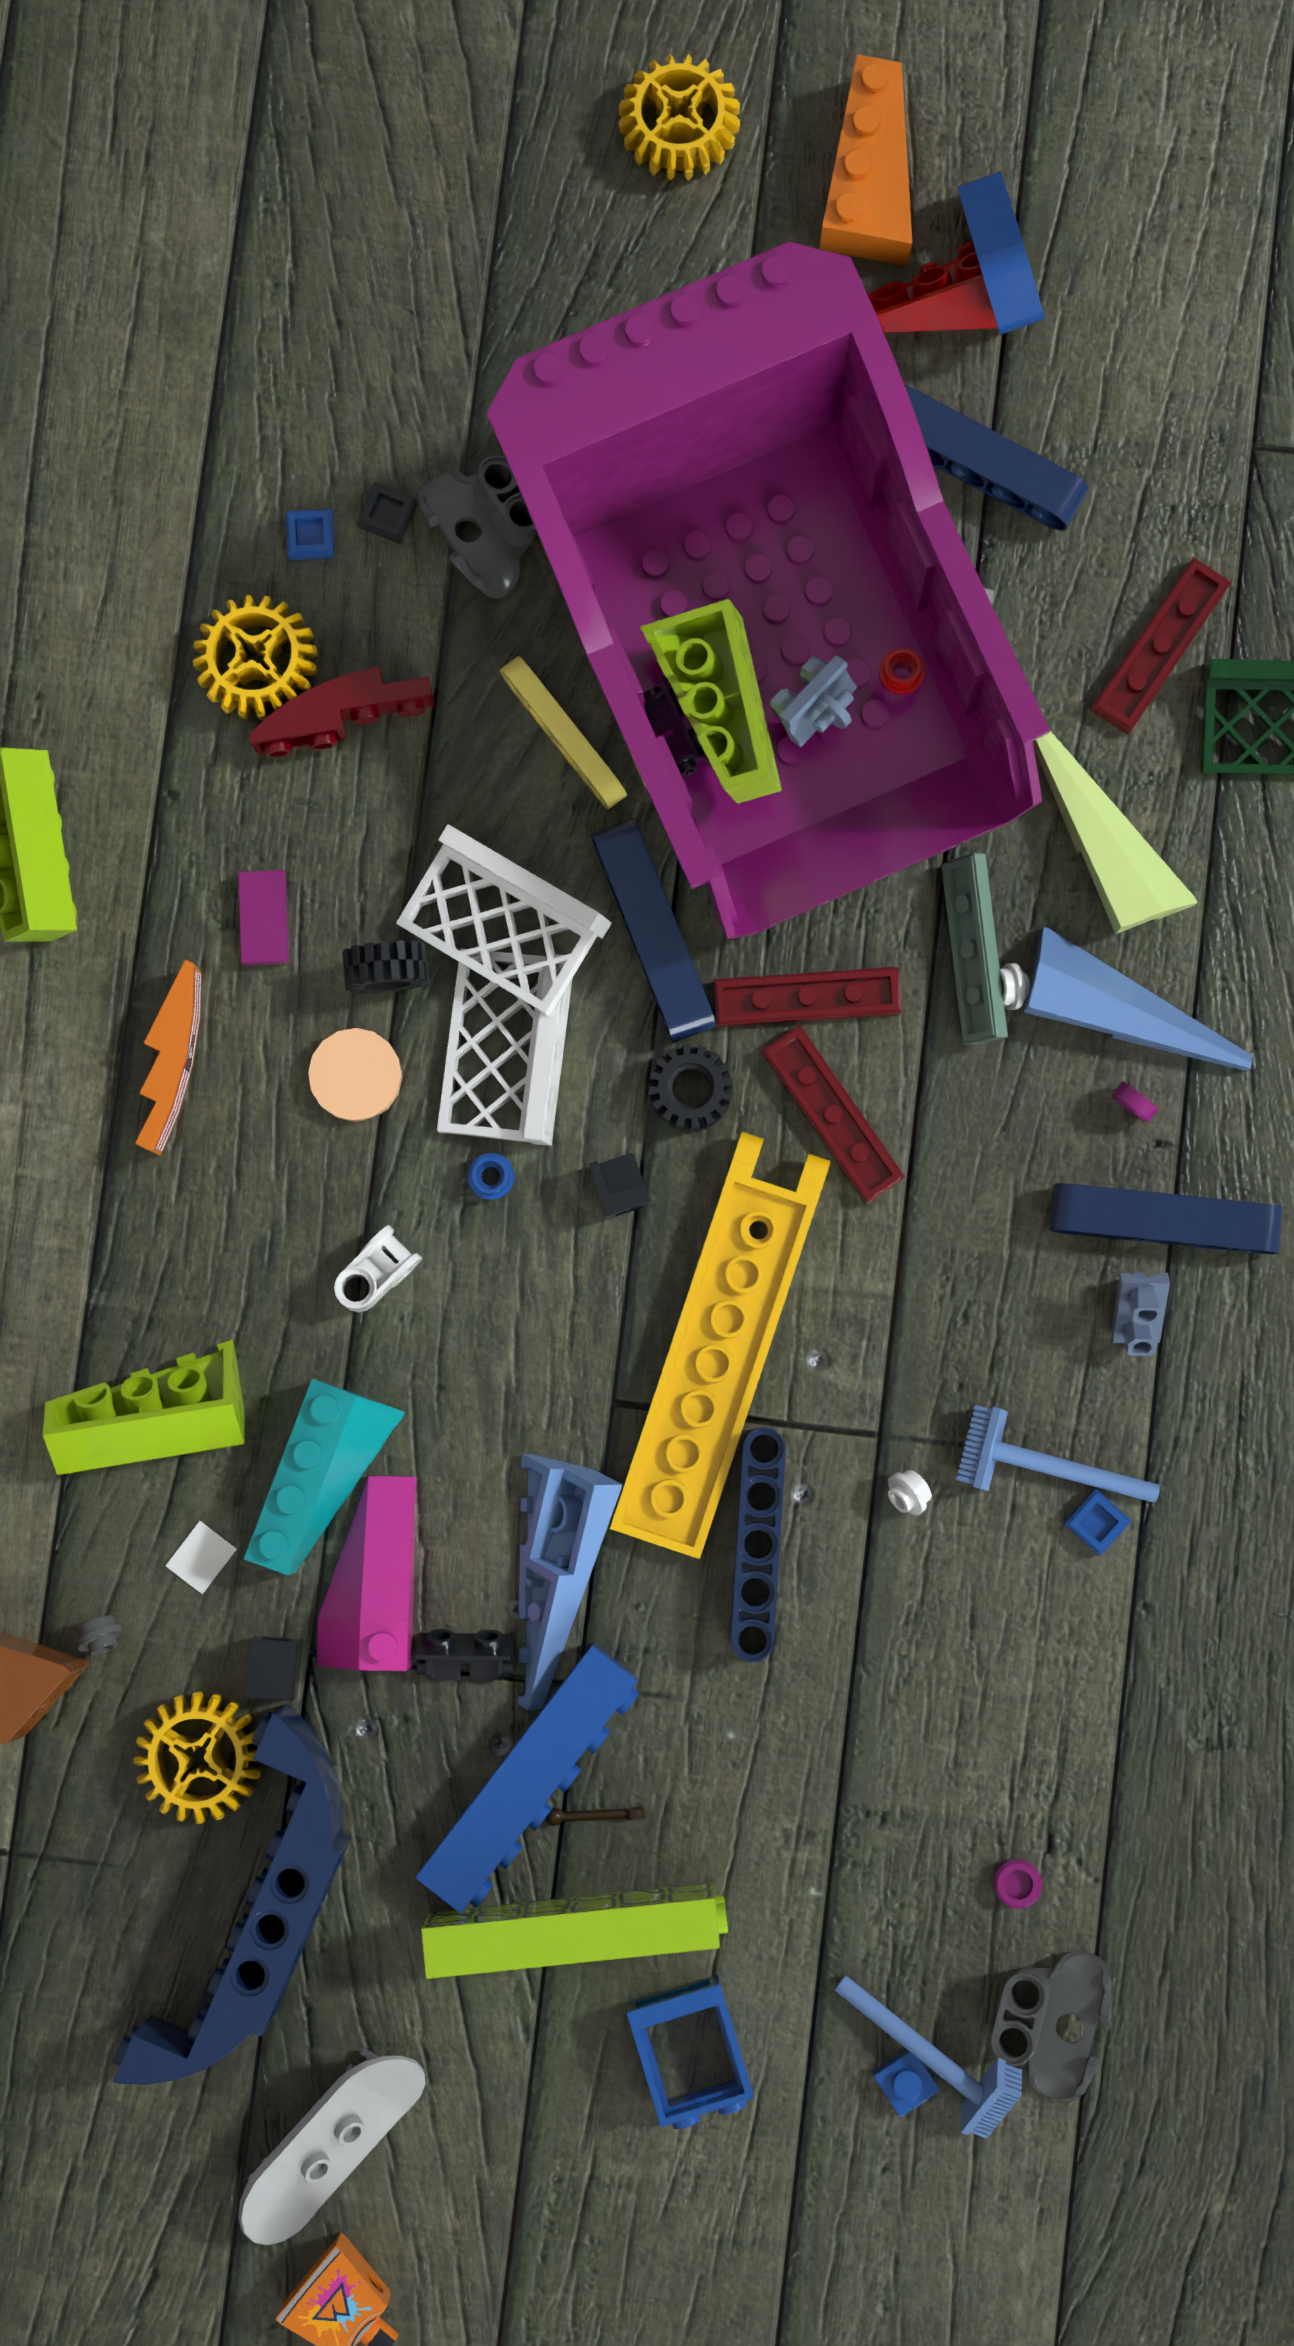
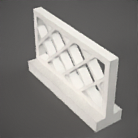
(524, 886)
(543, 1062)

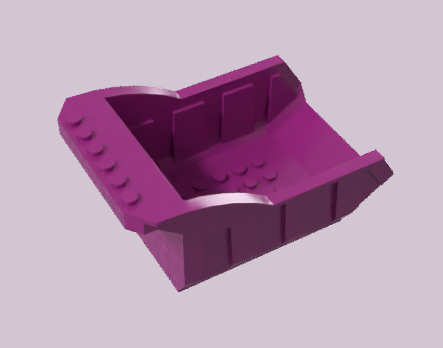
(773, 460)

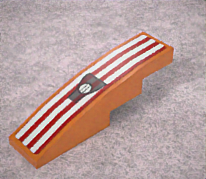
(175, 1040)

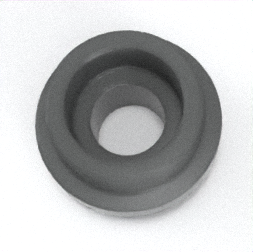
(99, 1635)

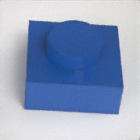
(906, 2082)

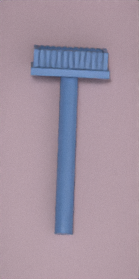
(985, 1448)
(985, 2100)

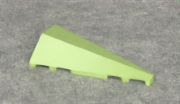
(1124, 867)

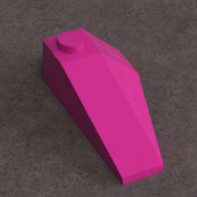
(371, 1593)

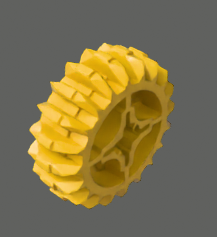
(679, 92)
(266, 644)
(179, 1745)

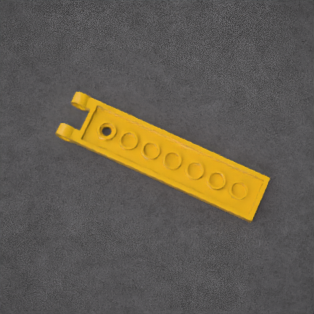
(717, 1355)

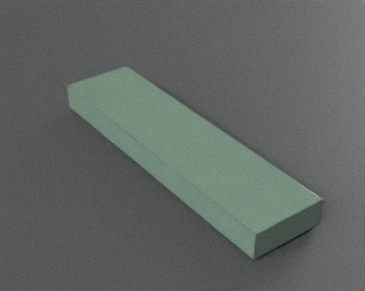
(974, 949)

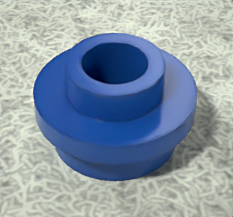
(486, 1162)

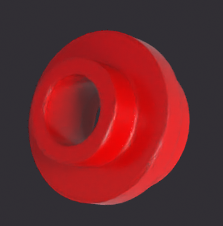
(904, 659)

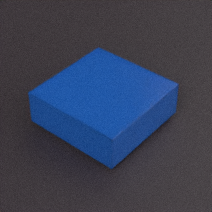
(310, 534)
(1097, 1522)

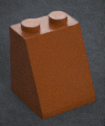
(31, 1683)

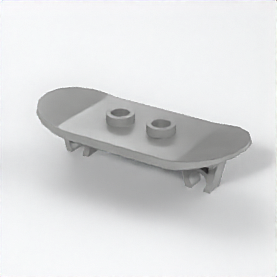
(327, 2145)

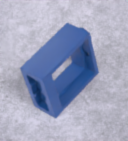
(675, 2003)

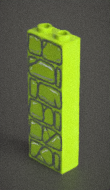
(573, 1930)

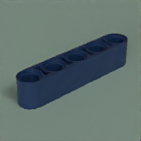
(997, 464)
(653, 930)
(1166, 1218)
(761, 1567)

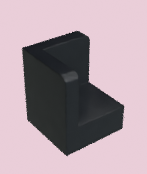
(619, 1185)
(273, 1668)

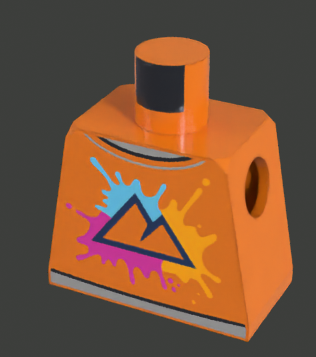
(339, 2301)

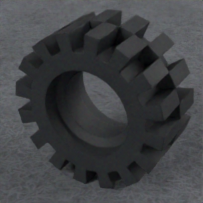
(385, 966)
(697, 1060)

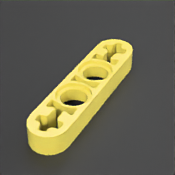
(563, 732)

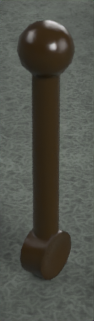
(556, 1816)

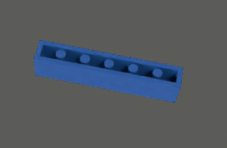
(527, 1778)

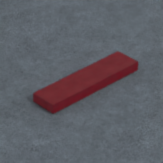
(1160, 646)
(807, 997)
(832, 1114)

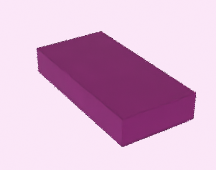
(263, 917)

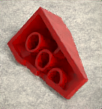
(937, 298)

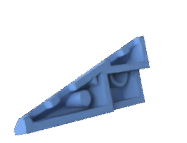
(1090, 994)
(565, 1530)

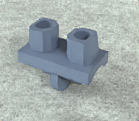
(819, 703)
(1140, 1312)

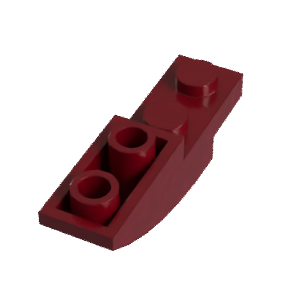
(320, 713)

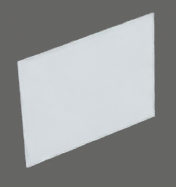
(201, 1557)

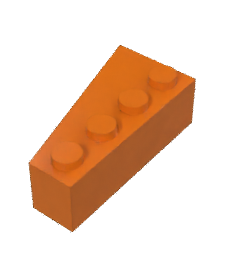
(870, 182)

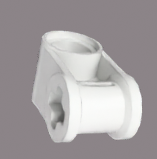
(377, 1269)

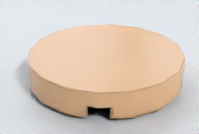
(355, 1074)

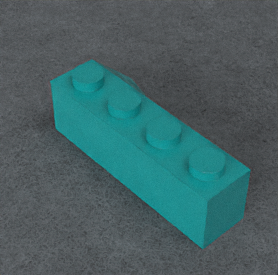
(321, 1464)

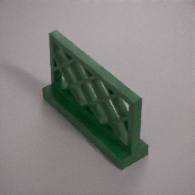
(1244, 676)

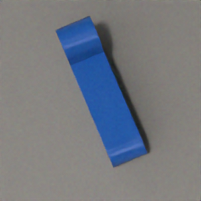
(1001, 253)

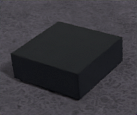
(387, 513)

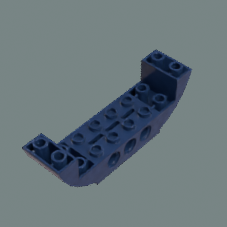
(244, 1998)

